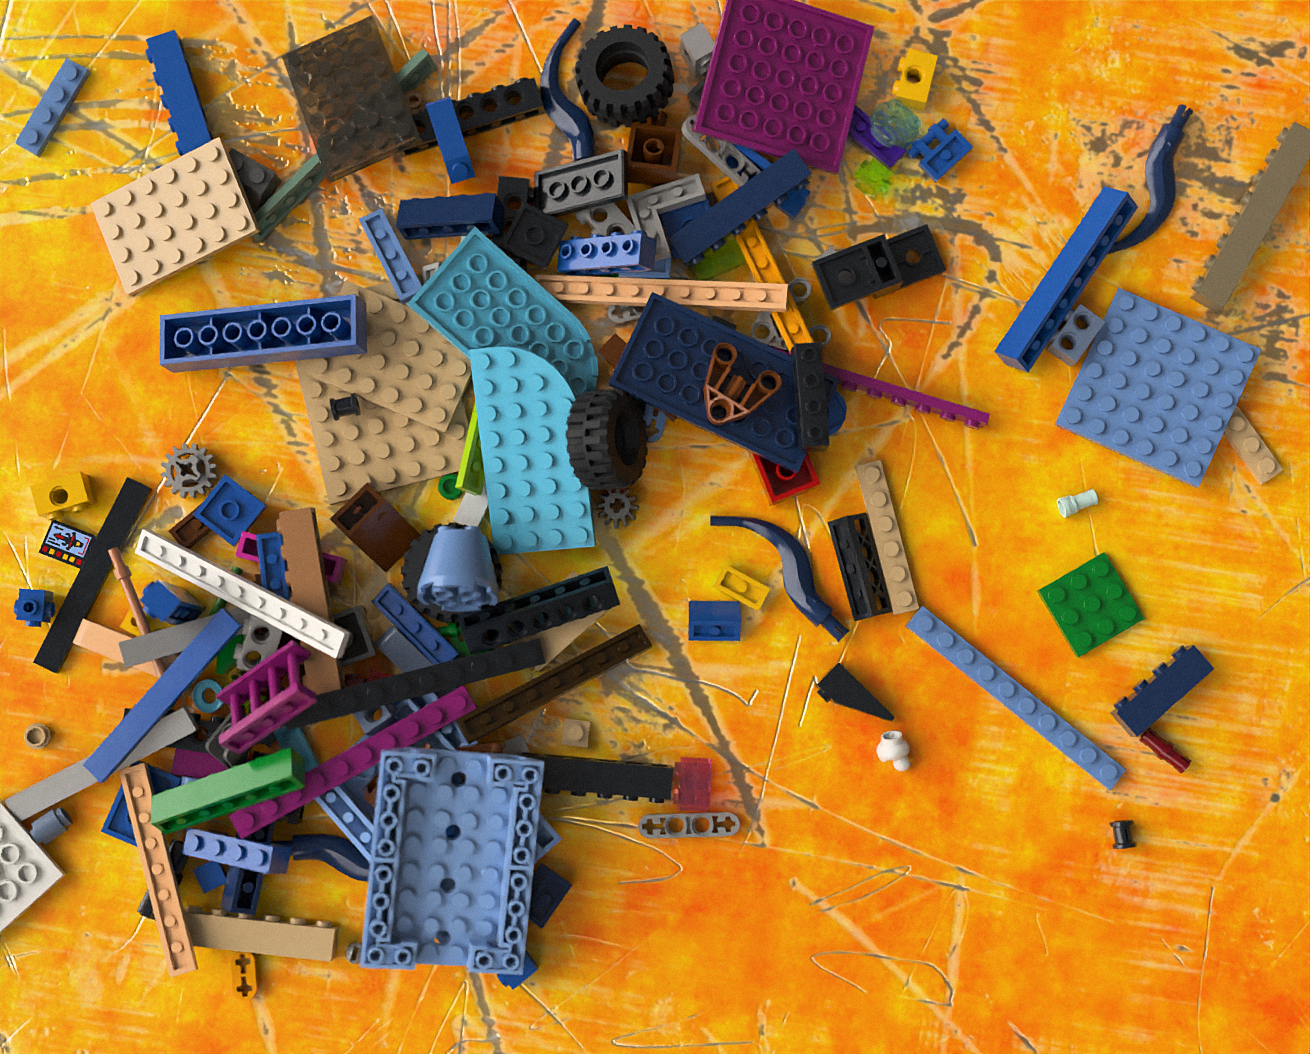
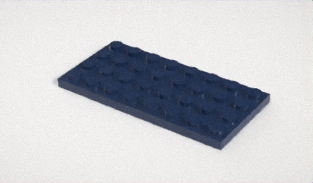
(669, 366)

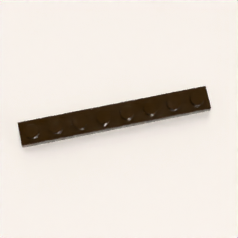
(553, 684)

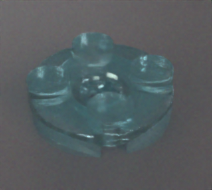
(904, 118)

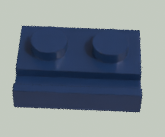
(546, 894)

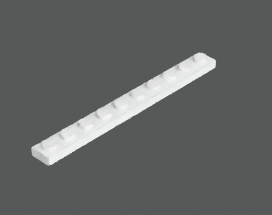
(243, 593)

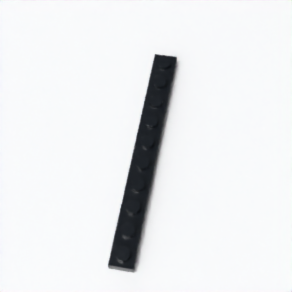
(420, 682)

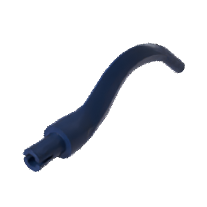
(559, 108)
(1159, 178)
(796, 572)
(332, 850)

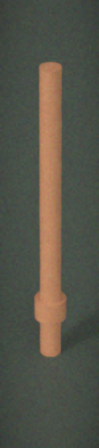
(123, 575)

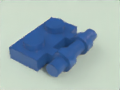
(945, 155)

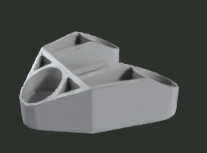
(764, 319)

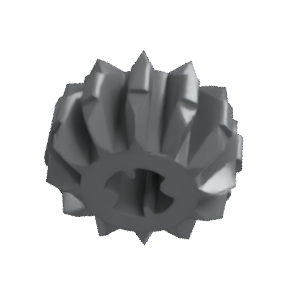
(623, 513)

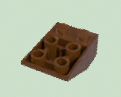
(375, 527)

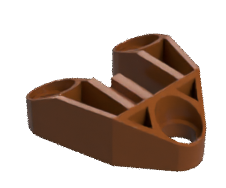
(754, 398)

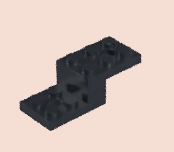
(878, 267)

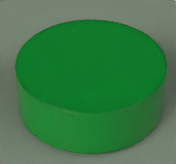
(447, 487)

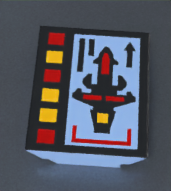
(67, 544)

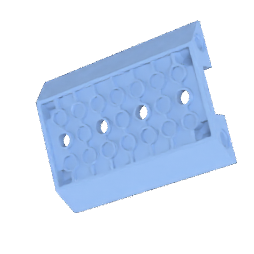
(487, 860)

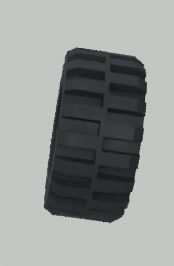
(620, 47)
(606, 439)
(414, 565)

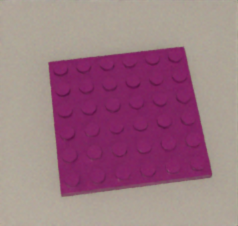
(784, 80)

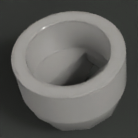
(349, 952)

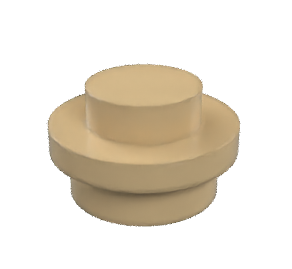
(37, 736)

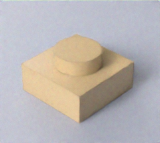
(575, 732)

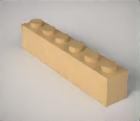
(262, 935)

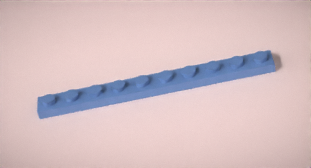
(1015, 698)

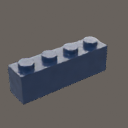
(449, 216)
(1162, 690)

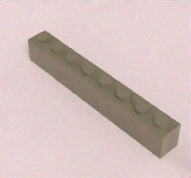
(1253, 219)

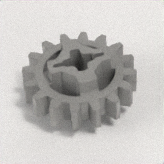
(195, 462)

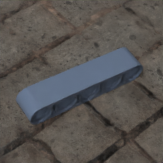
(404, 654)

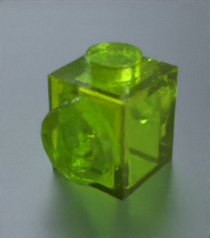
(872, 178)

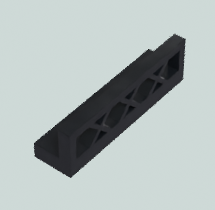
(856, 567)

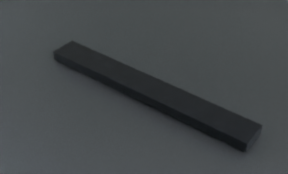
(92, 575)

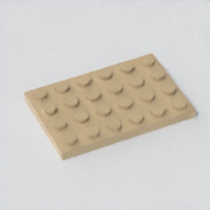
(175, 217)
(405, 364)

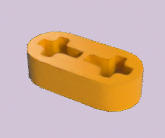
(238, 975)

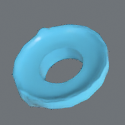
(199, 699)

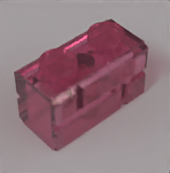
(694, 784)

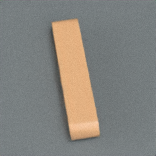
(105, 642)

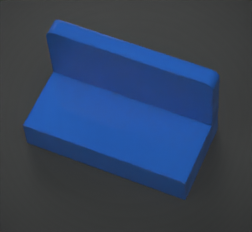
(714, 621)

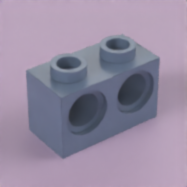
(1078, 337)

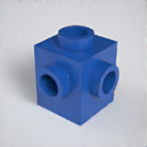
(34, 607)

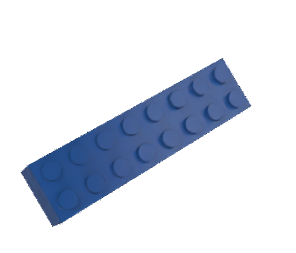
(263, 333)

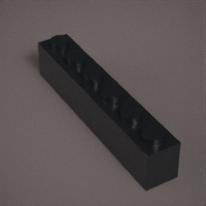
(604, 777)

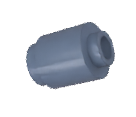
(51, 825)

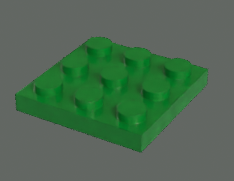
(1090, 604)

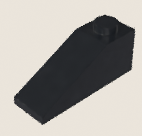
(848, 692)

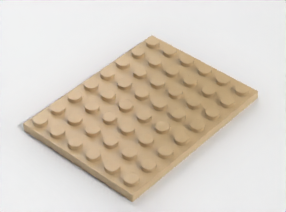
(378, 443)

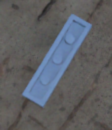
(52, 107)
(391, 255)

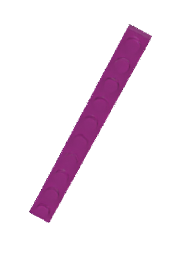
(901, 396)
(356, 760)

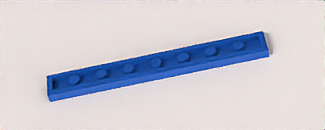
(162, 695)

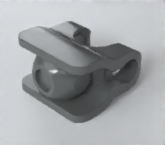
(226, 756)

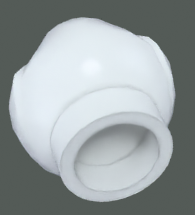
(894, 749)

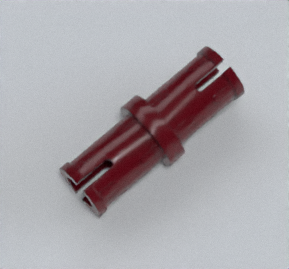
(1165, 750)

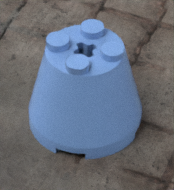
(458, 571)

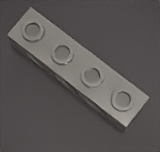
(615, 220)

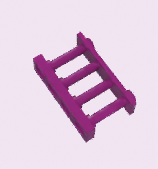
(275, 712)

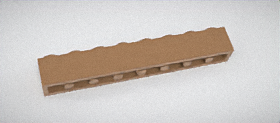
(310, 591)

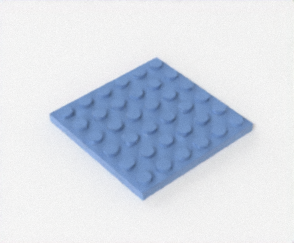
(1158, 387)

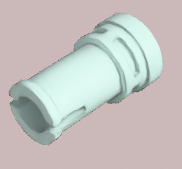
(1071, 504)

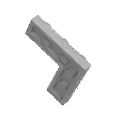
(648, 204)

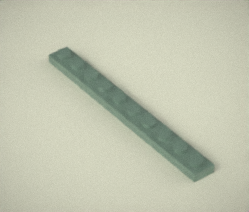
(312, 173)

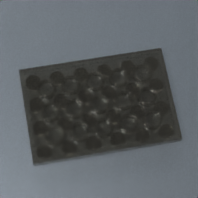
(351, 99)

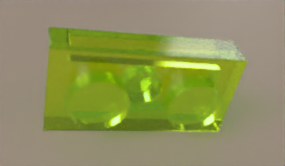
(719, 262)

